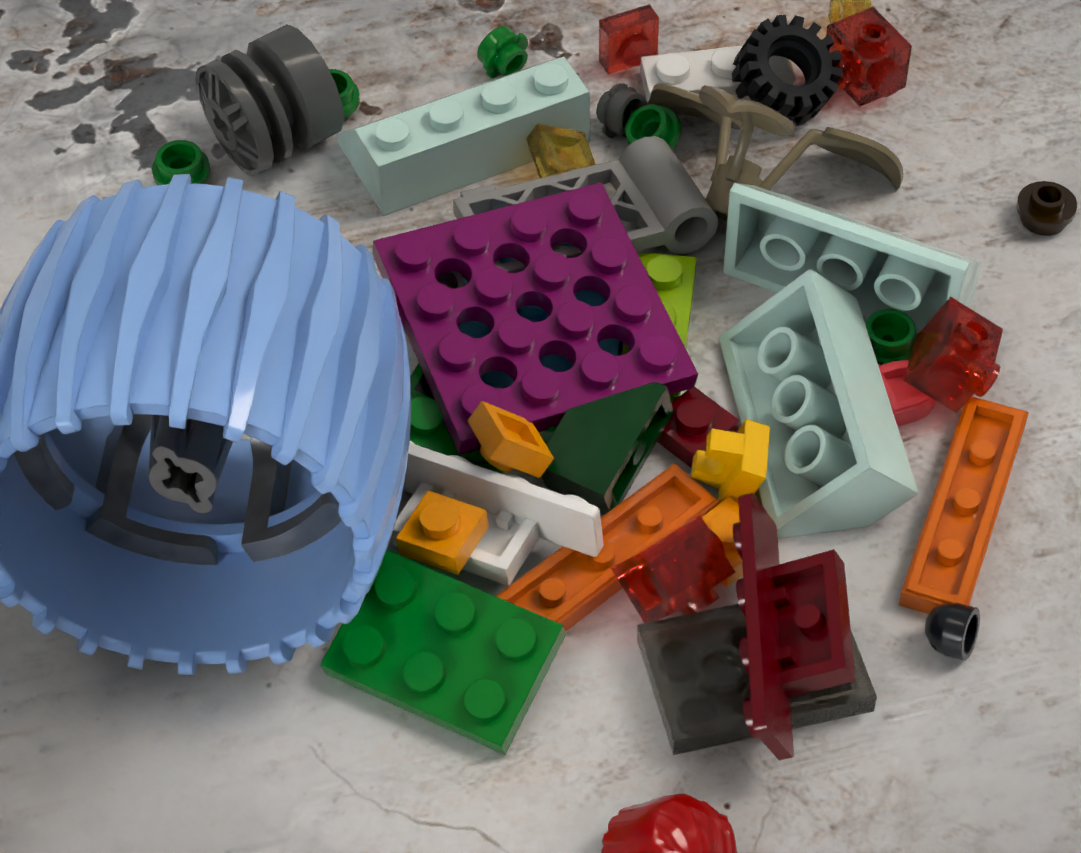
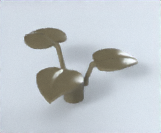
(733, 113)

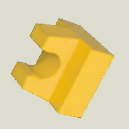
(734, 460)

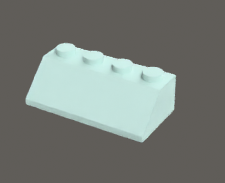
(464, 134)
(780, 238)
(815, 380)

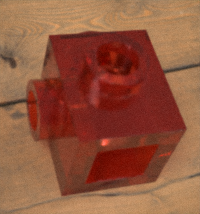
(872, 56)
(955, 356)
(675, 572)

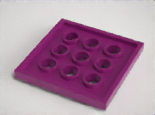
(550, 281)

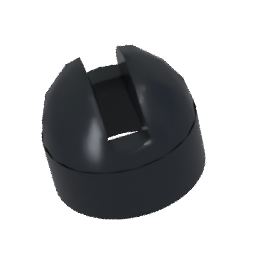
(953, 629)

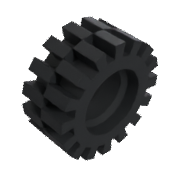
(800, 47)

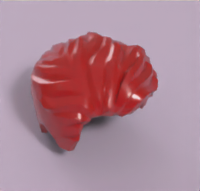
(669, 826)

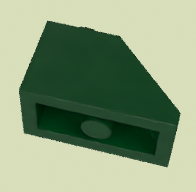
(606, 444)

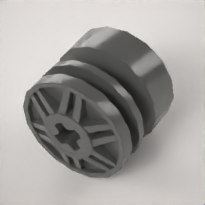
(270, 99)

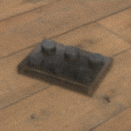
(703, 682)

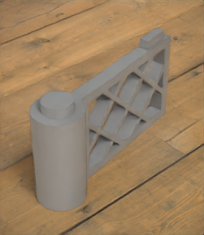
(649, 192)

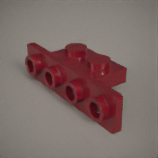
(793, 626)

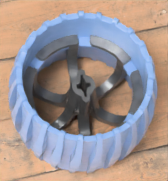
(124, 398)

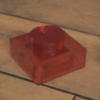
(628, 38)

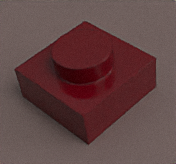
(691, 423)

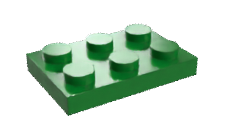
(445, 652)

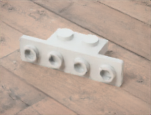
(514, 508)

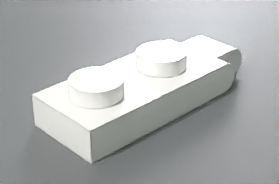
(701, 68)

